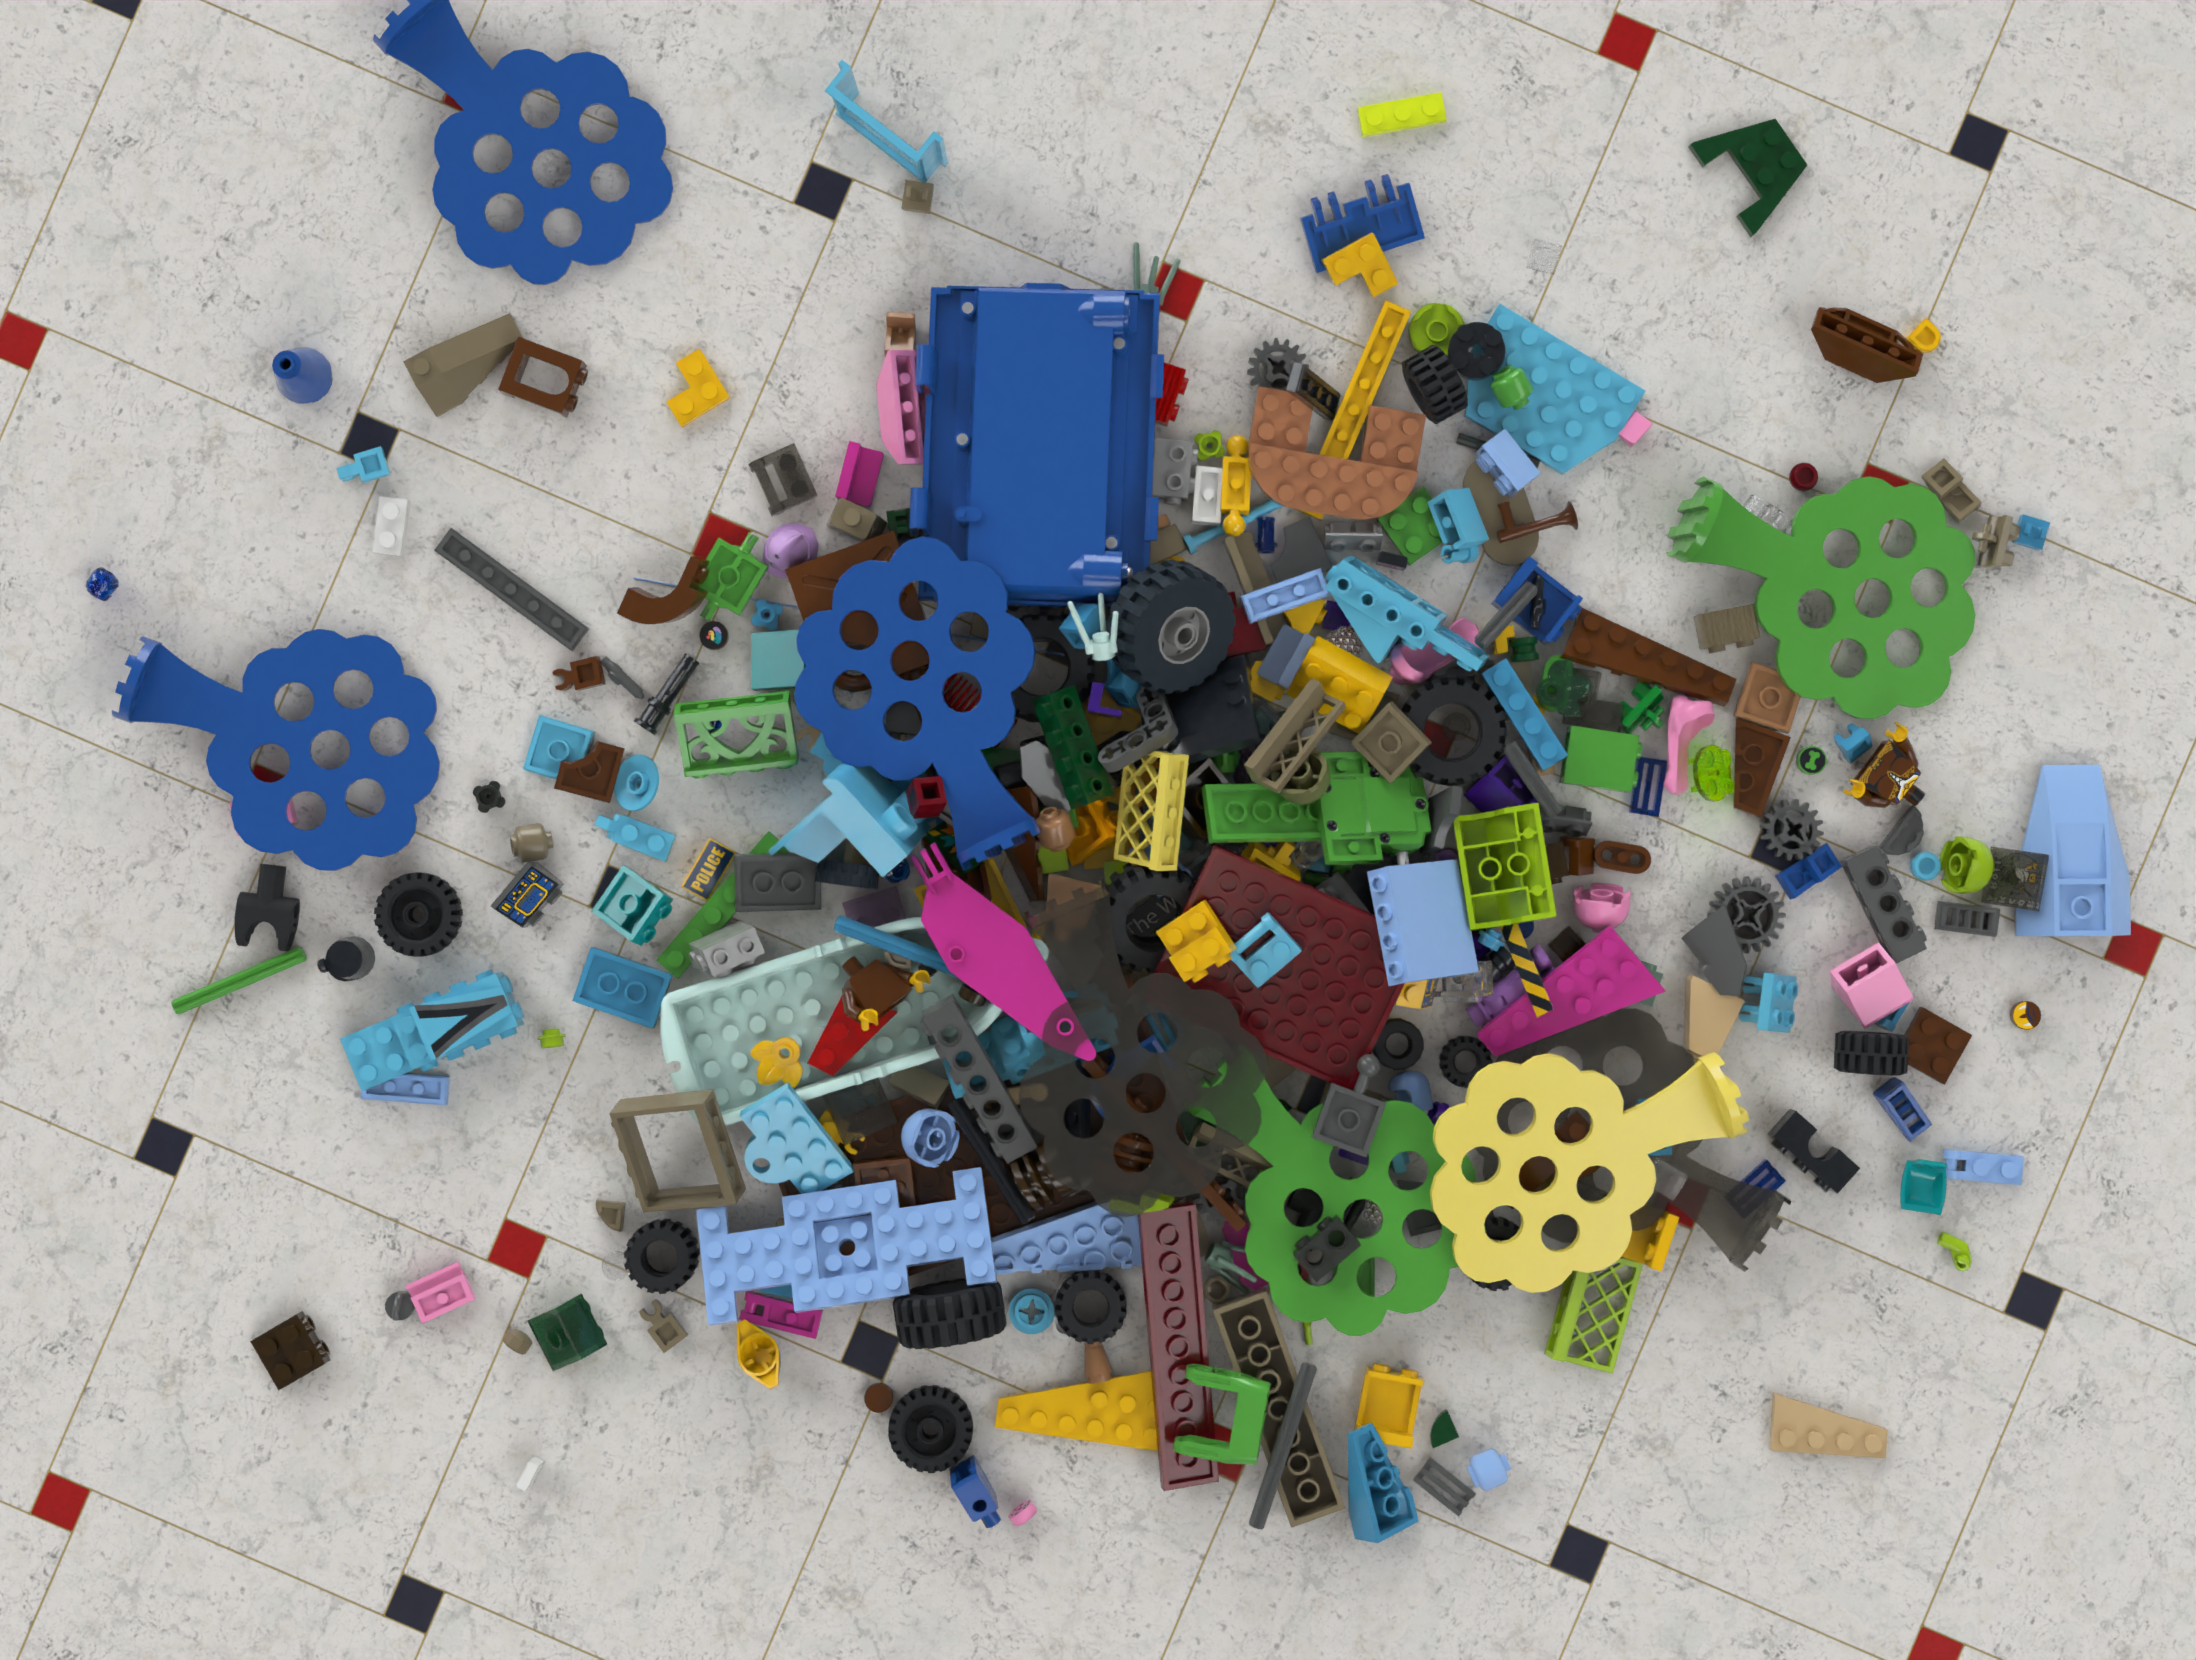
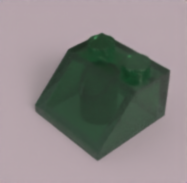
(567, 1332)

